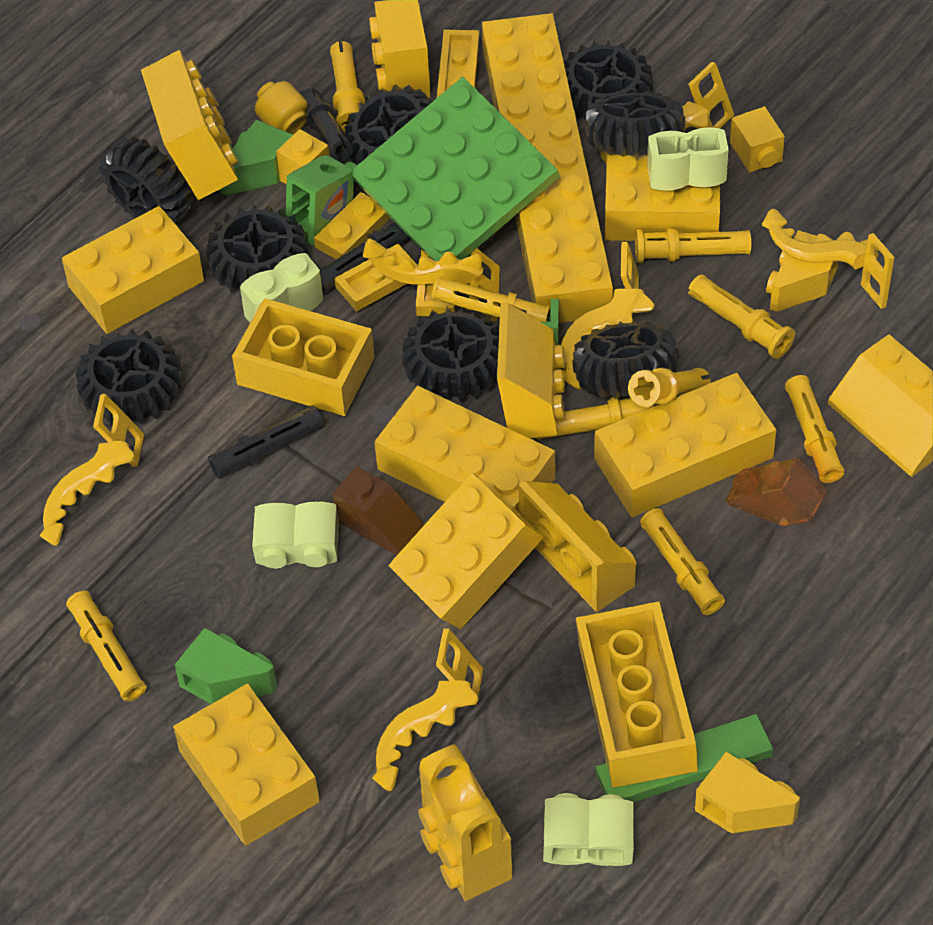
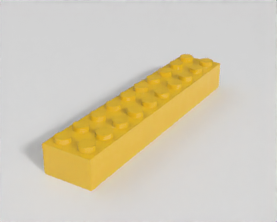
(561, 225)

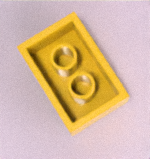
(636, 205)
(133, 269)
(304, 356)
(465, 551)
(246, 764)

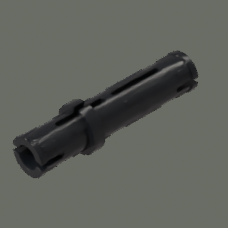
(321, 119)
(386, 237)
(252, 448)

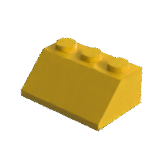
(529, 374)
(890, 403)
(577, 544)

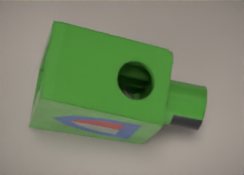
(319, 193)

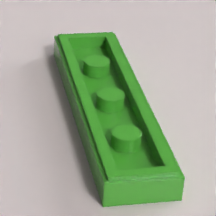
(740, 738)

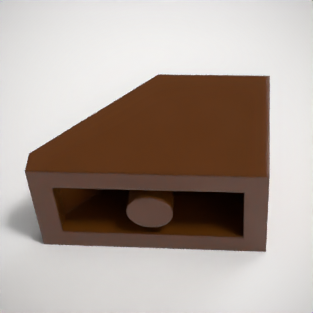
(375, 511)

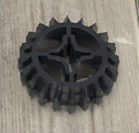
(604, 72)
(382, 118)
(627, 120)
(144, 179)
(234, 244)
(613, 354)
(432, 363)
(123, 367)

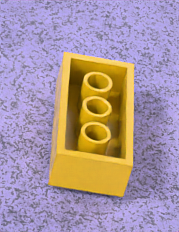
(190, 124)
(441, 443)
(684, 444)
(636, 695)

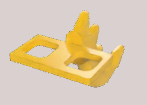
(698, 113)
(842, 249)
(448, 267)
(621, 308)
(99, 468)
(437, 708)

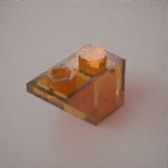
(777, 492)

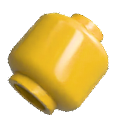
(281, 106)

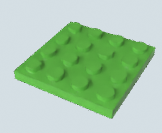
(455, 173)

